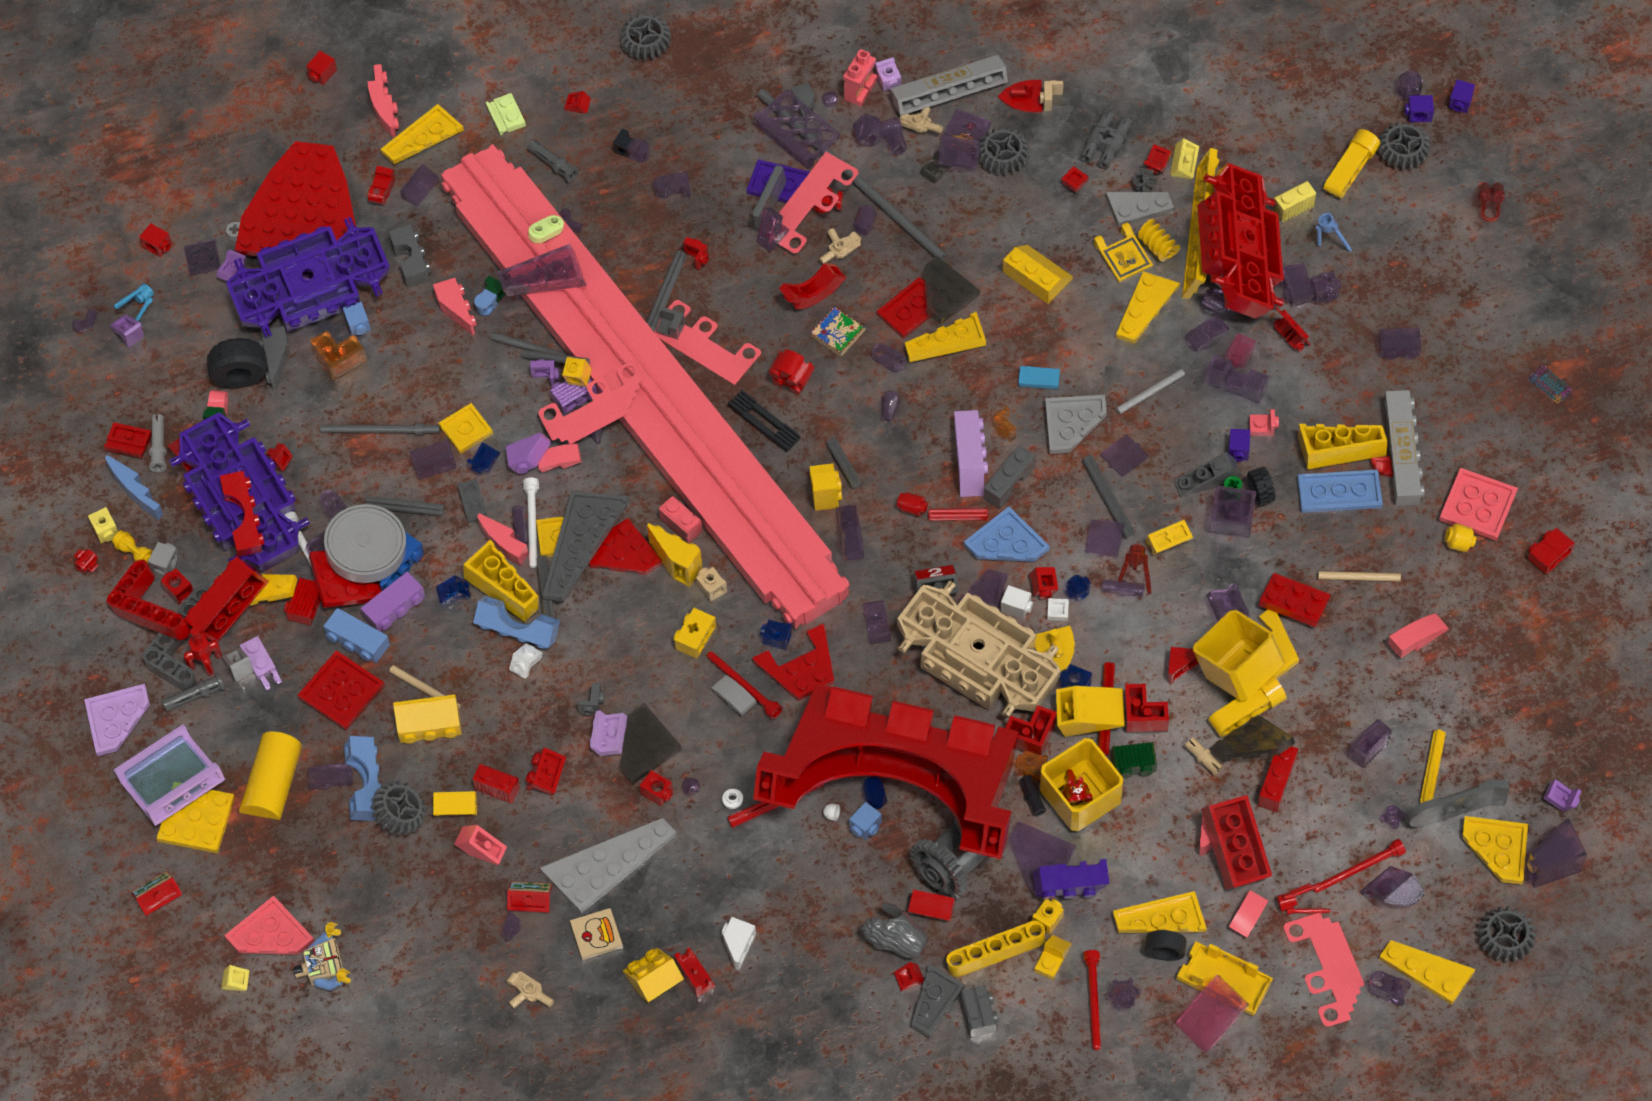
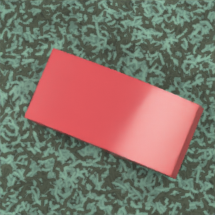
(561, 456)
(1248, 913)

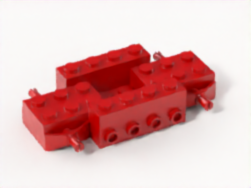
(1241, 241)

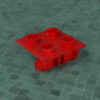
(1291, 331)

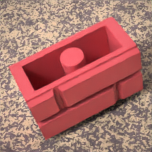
(680, 519)

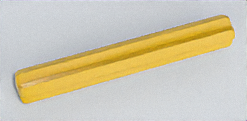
(1433, 765)

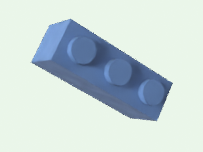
(356, 636)

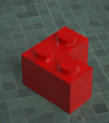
(1144, 715)
(1034, 735)

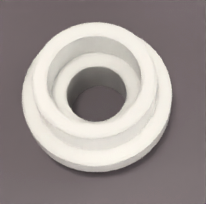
(732, 804)

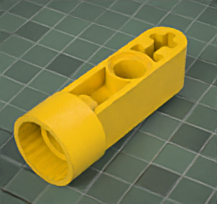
(1360, 149)
(1239, 712)

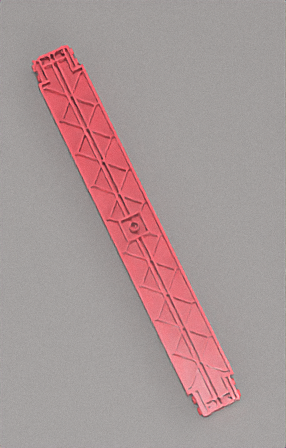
(670, 413)

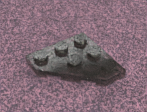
(946, 290)
(1251, 740)
(645, 744)

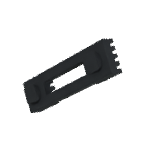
(786, 436)

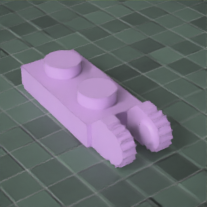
(260, 661)

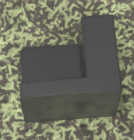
(671, 323)

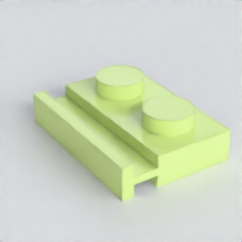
(505, 114)

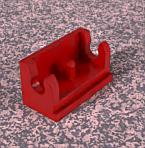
(931, 905)
(693, 972)

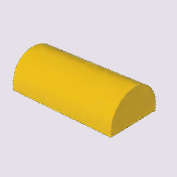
(271, 775)

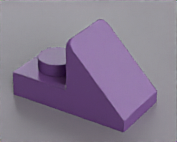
(128, 329)

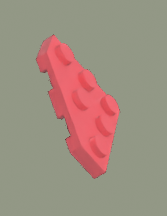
(269, 931)

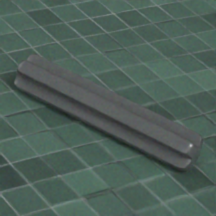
(843, 462)

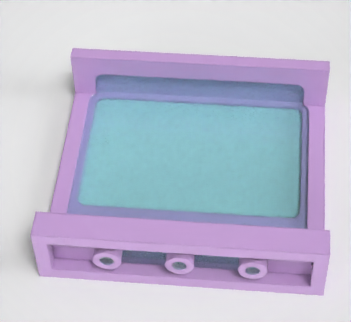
(168, 775)

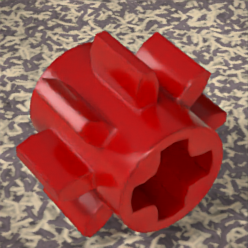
(85, 561)

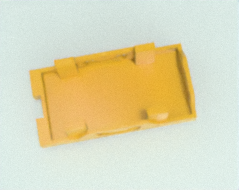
(1244, 979)

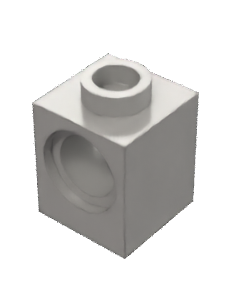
(163, 558)

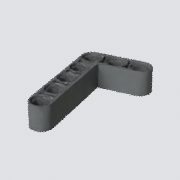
(165, 653)

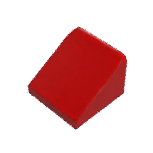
(577, 102)
(909, 976)

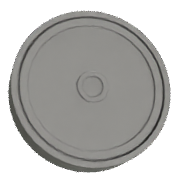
(365, 543)

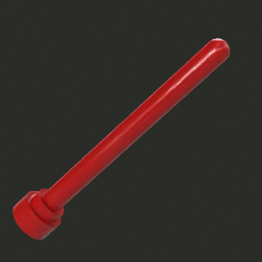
(772, 709)
(1395, 848)
(1092, 960)

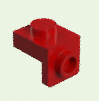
(1158, 159)
(698, 250)

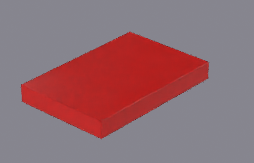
(906, 309)

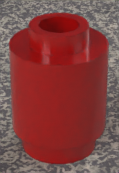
(912, 503)

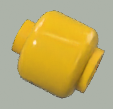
(1460, 537)

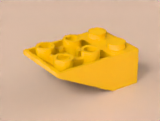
(678, 557)
(1089, 709)

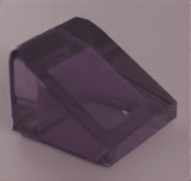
(511, 927)

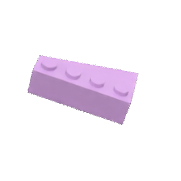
(970, 452)

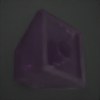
(1394, 887)

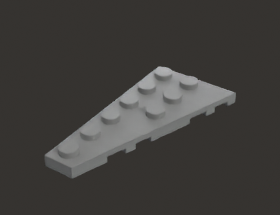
(598, 869)

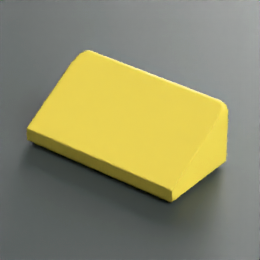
(1184, 159)

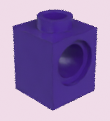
(1461, 96)
(1420, 108)
(1239, 444)

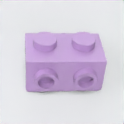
(608, 733)

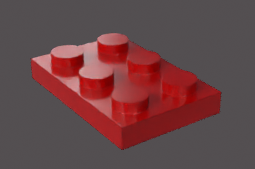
(1294, 599)

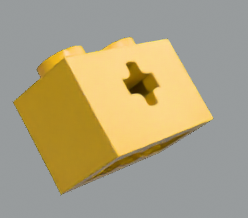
(694, 633)

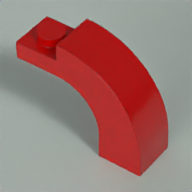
(815, 289)

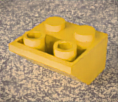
(653, 974)

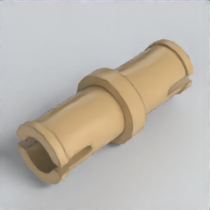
(1203, 755)

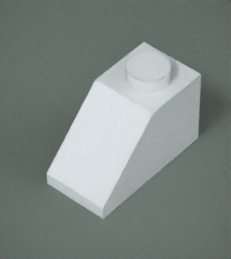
(738, 939)

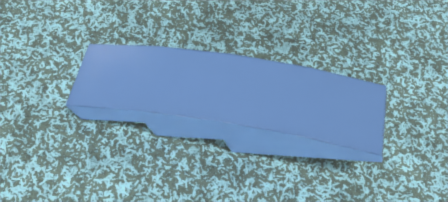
(132, 485)

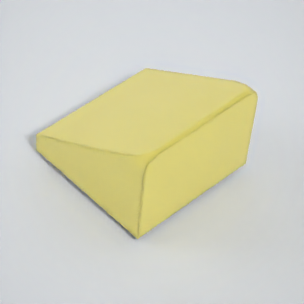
(235, 978)

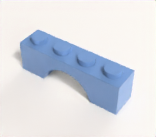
(493, 615)
(361, 755)

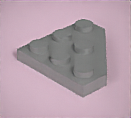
(1072, 420)

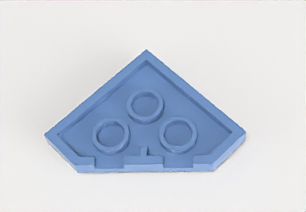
(1007, 539)

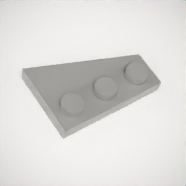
(1138, 206)

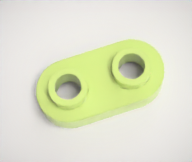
(549, 228)

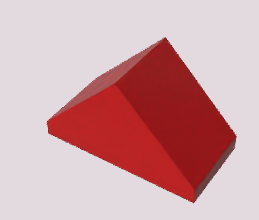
(1180, 662)

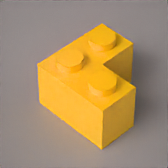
(825, 486)

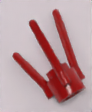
(1288, 901)

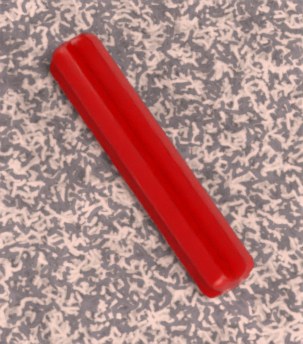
(958, 514)

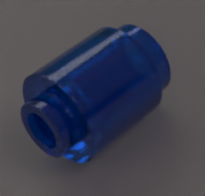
(874, 792)

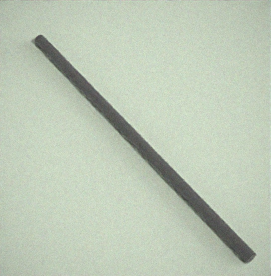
(866, 188)

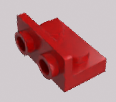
(545, 771)

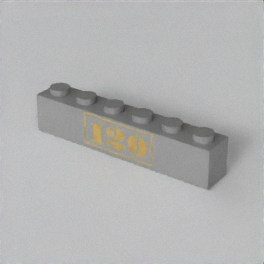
(949, 85)
(1402, 447)

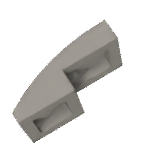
(734, 695)

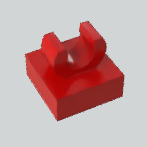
(280, 455)

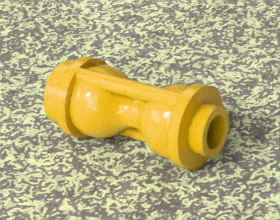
(125, 542)

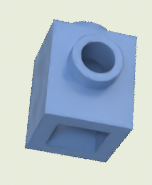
(865, 821)

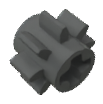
(1145, 180)

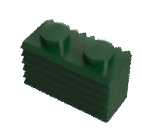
(1134, 759)

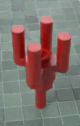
(201, 650)

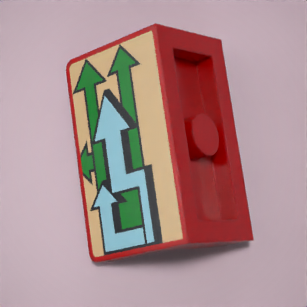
(156, 893)
(529, 896)

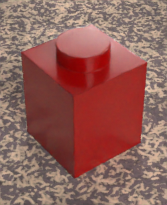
(321, 68)

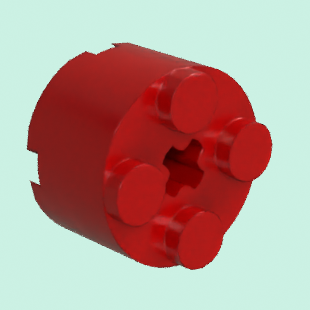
(791, 371)

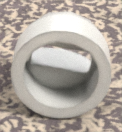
(832, 811)

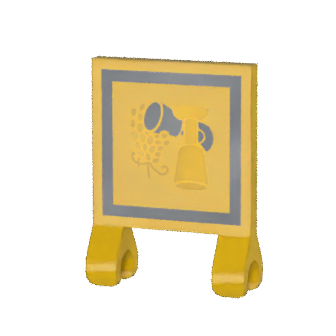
(1125, 256)

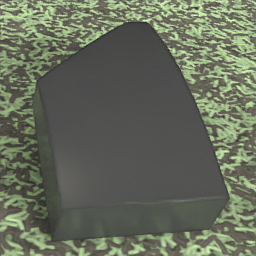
(805, 94)

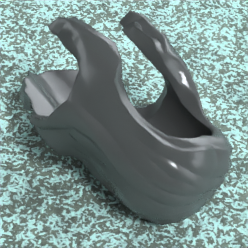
(896, 934)

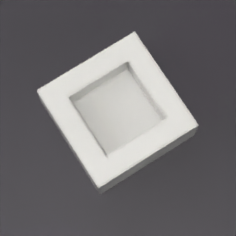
(1058, 609)

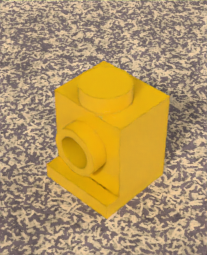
(1051, 920)

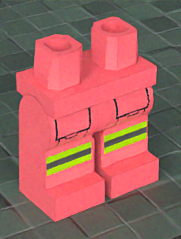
(859, 78)

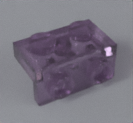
(1227, 600)

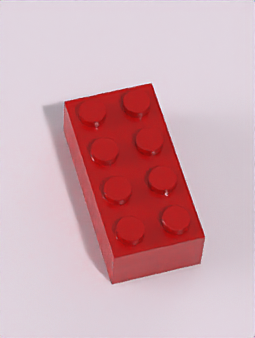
(226, 599)
(1236, 842)

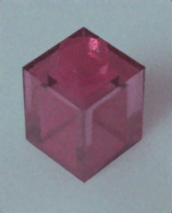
(1241, 351)

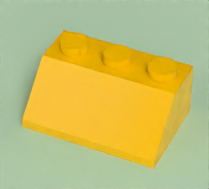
(1035, 272)
(427, 719)

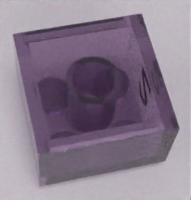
(1232, 511)

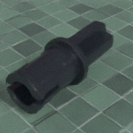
(1032, 795)

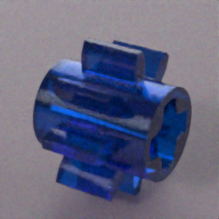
(1078, 587)

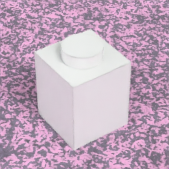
(1016, 602)

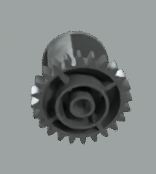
(941, 866)

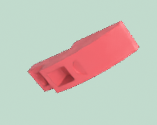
(382, 101)

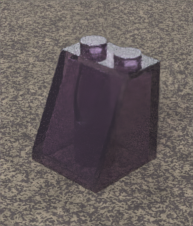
(1556, 856)

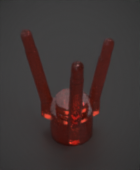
(1136, 557)

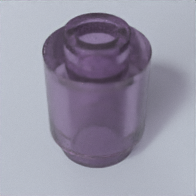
(865, 220)

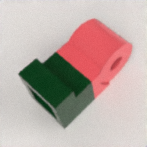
(216, 403)

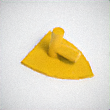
(1063, 639)

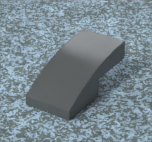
(471, 499)

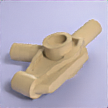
(920, 122)
(840, 247)
(529, 990)

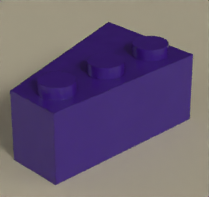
(1070, 880)

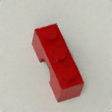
(1277, 778)

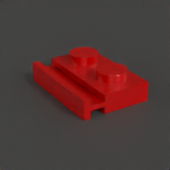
(128, 440)

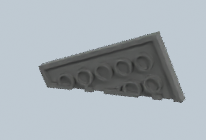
(583, 530)

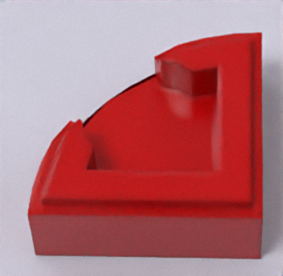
(1383, 465)

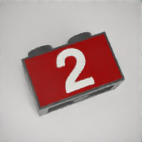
(936, 577)

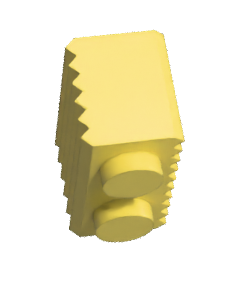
(1294, 201)

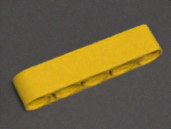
(1001, 940)

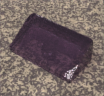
(419, 185)

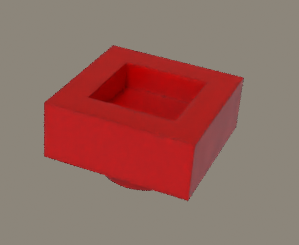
(1074, 179)

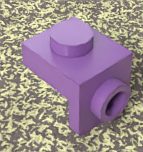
(228, 268)
(544, 368)
(1561, 796)

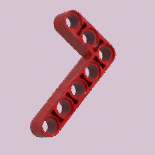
(127, 604)

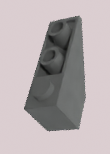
(277, 353)
(1208, 475)

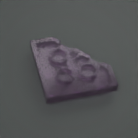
(1037, 849)

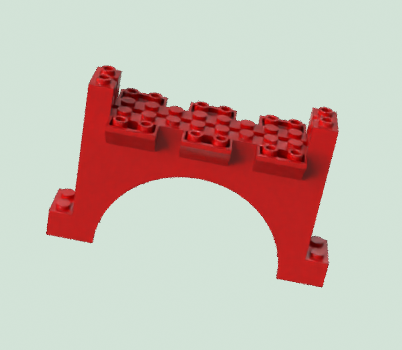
(846, 739)

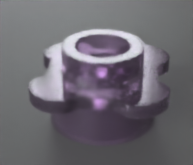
(1393, 811)

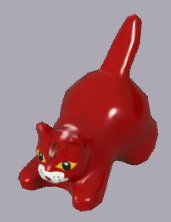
(1076, 790)

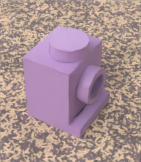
(888, 74)

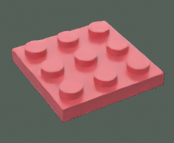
(1478, 503)

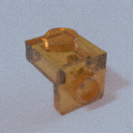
(1003, 426)

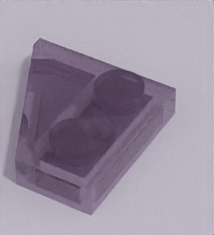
(989, 587)

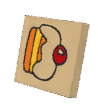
(596, 934)

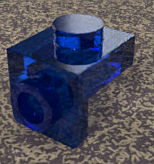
(484, 458)
(453, 589)

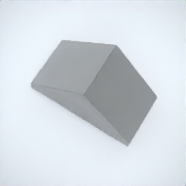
(238, 664)

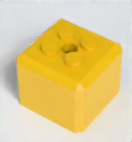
(1238, 655)
(1097, 772)

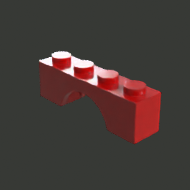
(246, 536)

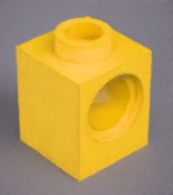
(577, 371)

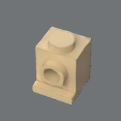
(714, 588)

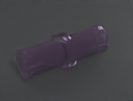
(520, 525)
(1123, 587)

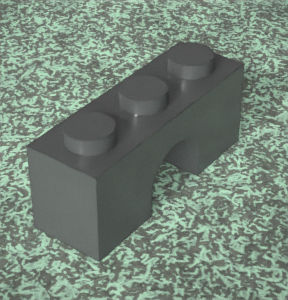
(414, 268)
(1016, 467)

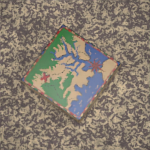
(837, 331)

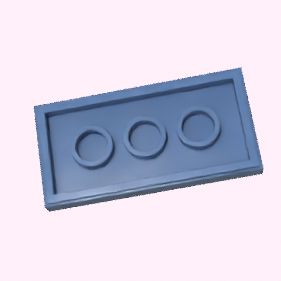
(1339, 491)

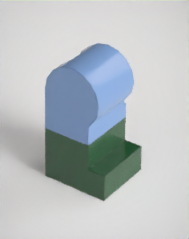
(490, 297)

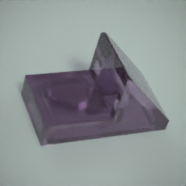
(771, 229)

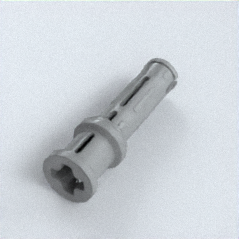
(157, 450)

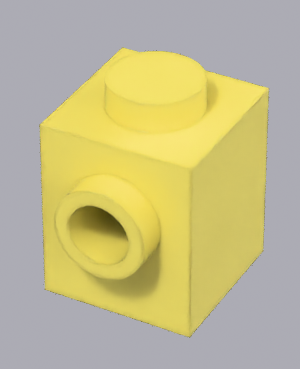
(103, 525)

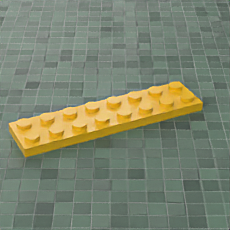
(1193, 268)

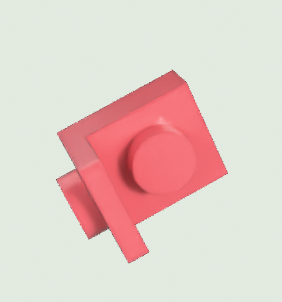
(1263, 424)

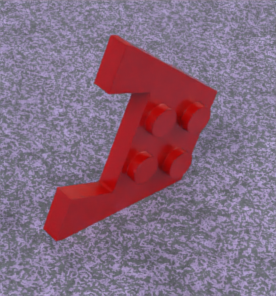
(804, 672)

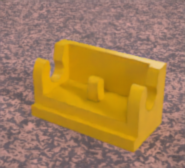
(1168, 537)
(454, 803)

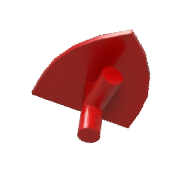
(1023, 96)

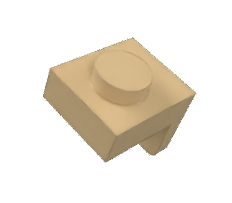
(1050, 88)

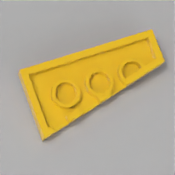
(1148, 299)
(957, 337)

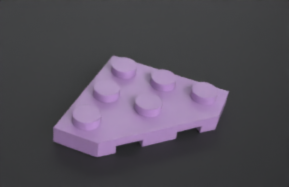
(115, 716)

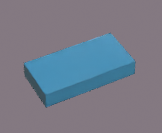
(1039, 377)

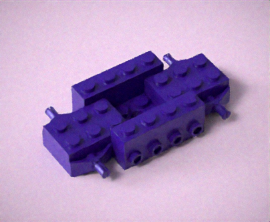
(281, 288)
(215, 451)

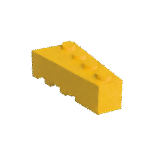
(1340, 444)
(500, 580)

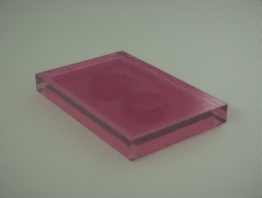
(1212, 1013)

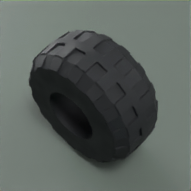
(237, 363)

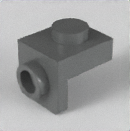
(590, 707)

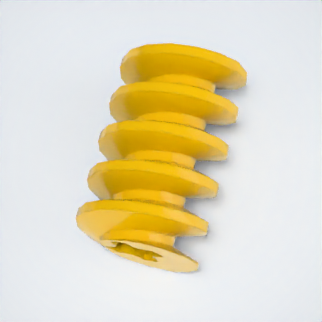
(1157, 240)

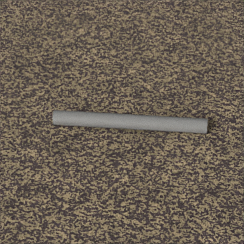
(1150, 391)

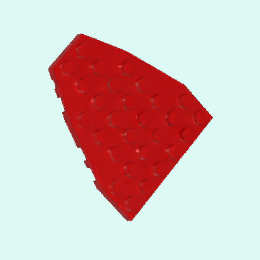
(296, 198)

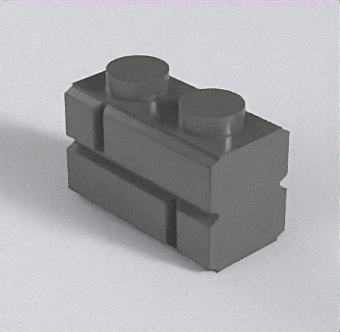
(978, 1010)

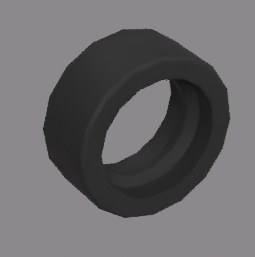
(1165, 945)

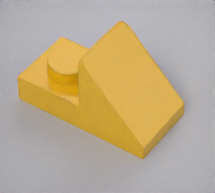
(1052, 957)

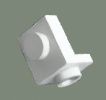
(524, 659)

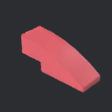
(504, 539)
(1416, 634)

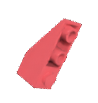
(453, 305)

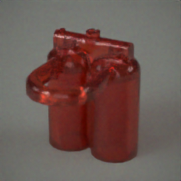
(1491, 193)

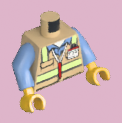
(324, 961)

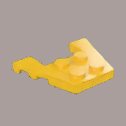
(1273, 623)

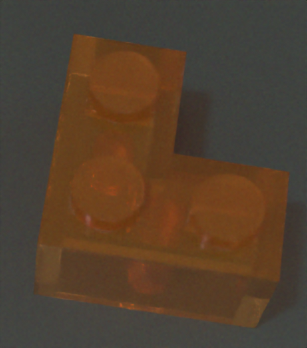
(338, 357)

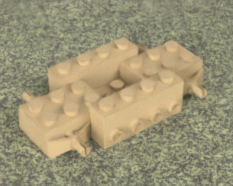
(1003, 665)

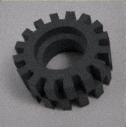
(1261, 482)

